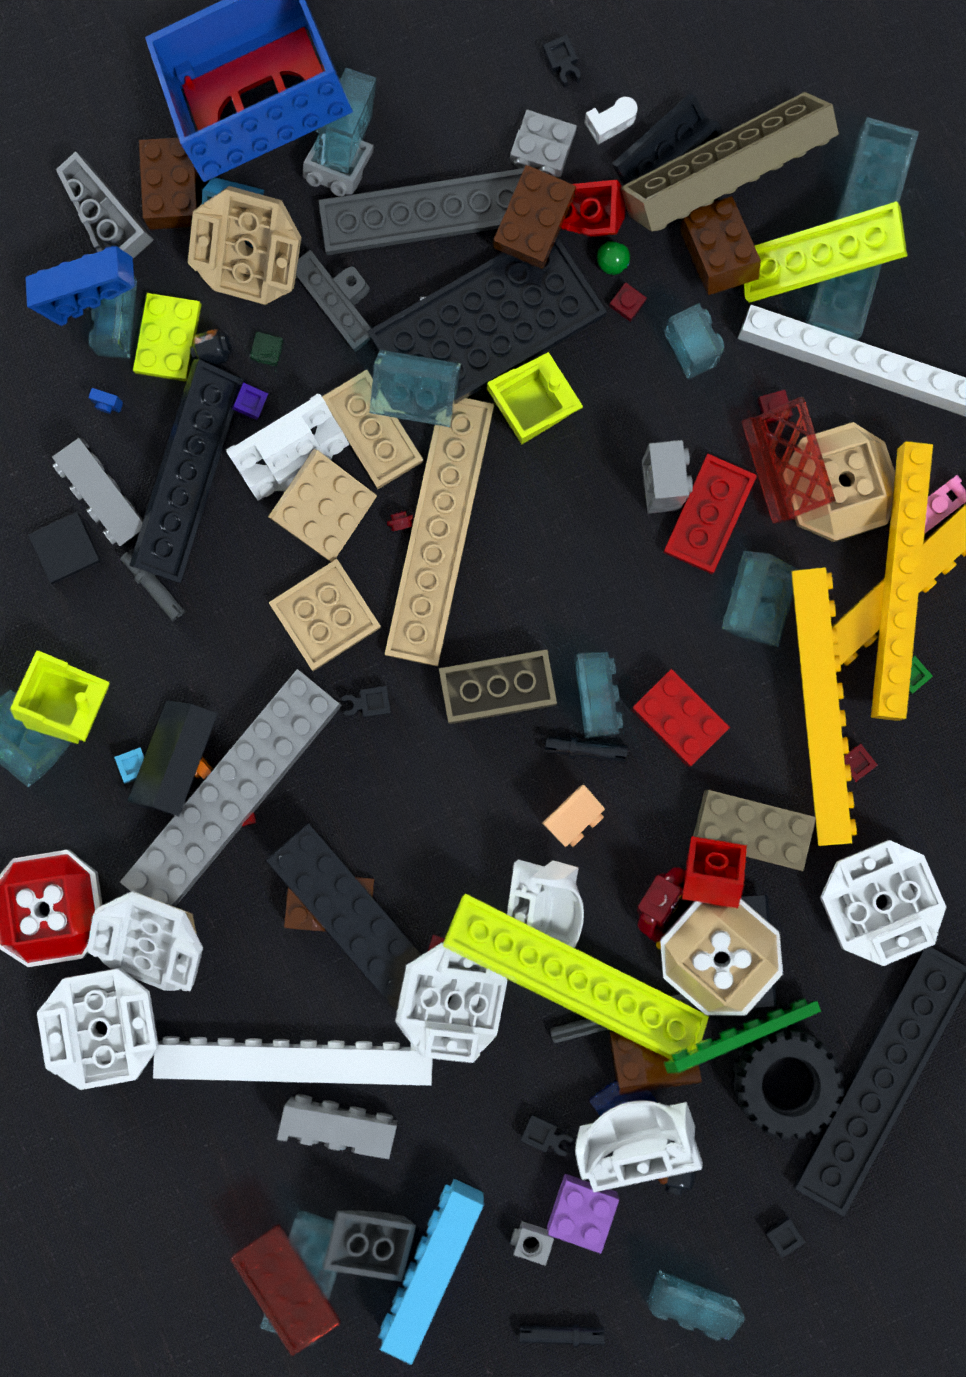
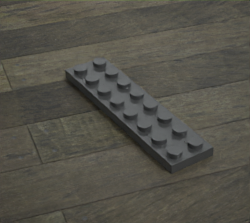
(417, 212)

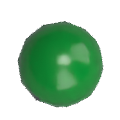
(613, 257)

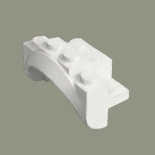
(286, 447)
(547, 899)
(641, 1144)

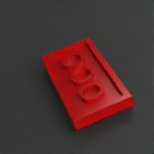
(710, 514)

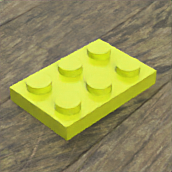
(166, 337)

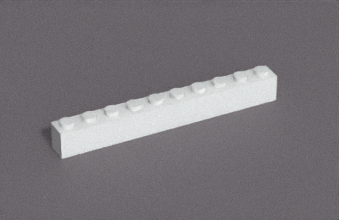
(854, 359)
(291, 1061)

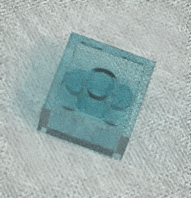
(694, 340)

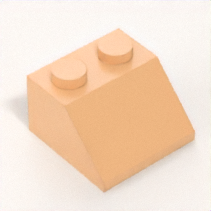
(574, 816)

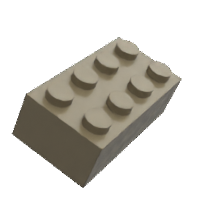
(497, 686)
(768, 831)

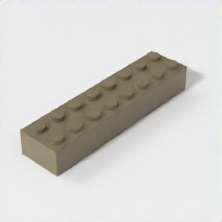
(729, 161)

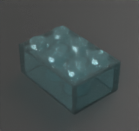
(342, 137)

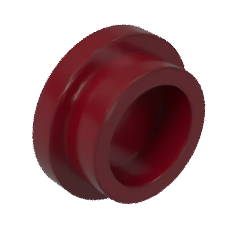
(400, 521)

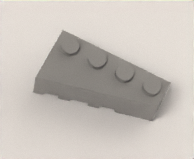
(100, 209)
(98, 491)
(337, 1126)

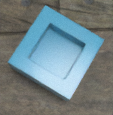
(129, 764)

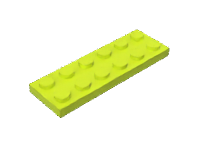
(828, 251)

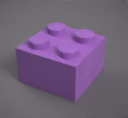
(581, 1214)

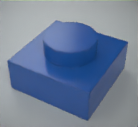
(105, 401)

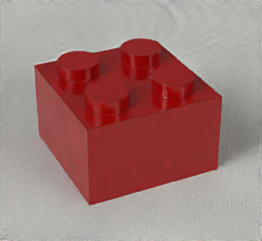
(714, 872)

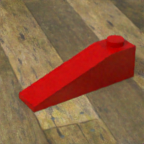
(596, 209)

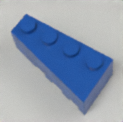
(80, 284)

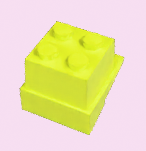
(534, 397)
(58, 699)

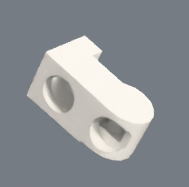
(611, 120)

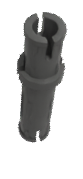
(155, 589)

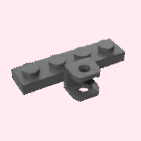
(337, 297)

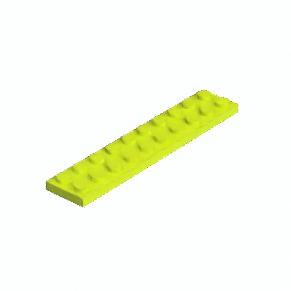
(573, 979)

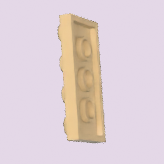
(375, 438)

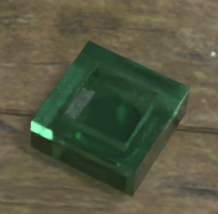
(266, 349)

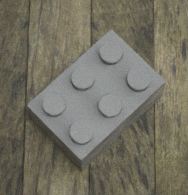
(666, 476)

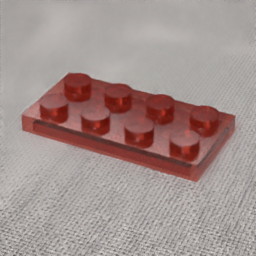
(285, 1290)

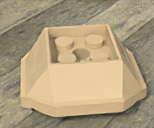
(224, 258)
(857, 508)

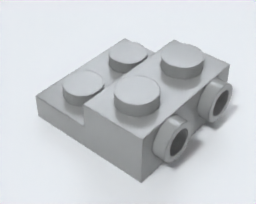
(542, 143)
(338, 181)

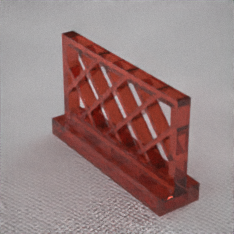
(770, 471)

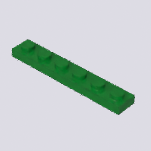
(732, 1039)

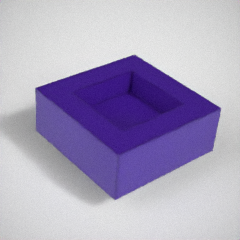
(250, 401)

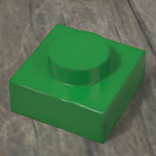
(918, 676)

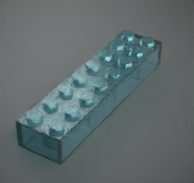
(872, 181)

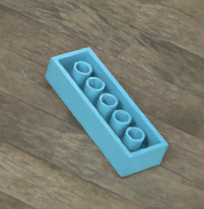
(431, 1273)

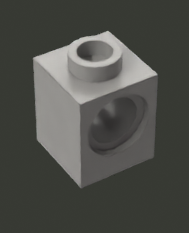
(536, 1254)

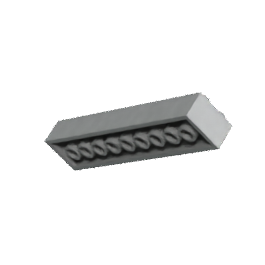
(232, 791)

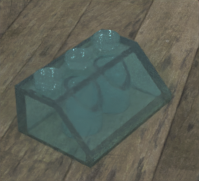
(113, 325)
(414, 388)
(760, 598)
(597, 694)
(25, 751)
(694, 1306)

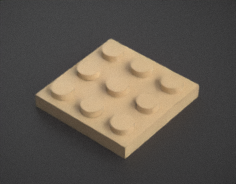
(322, 505)
(324, 615)

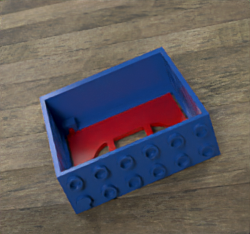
(235, 49)

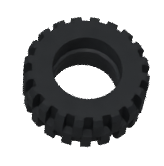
(818, 1103)

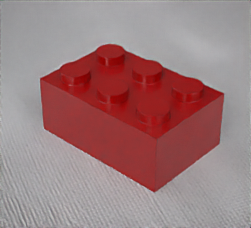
(679, 718)

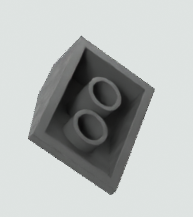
(370, 1244)

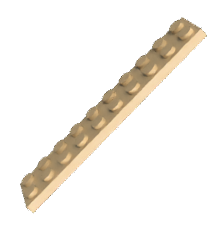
(439, 534)

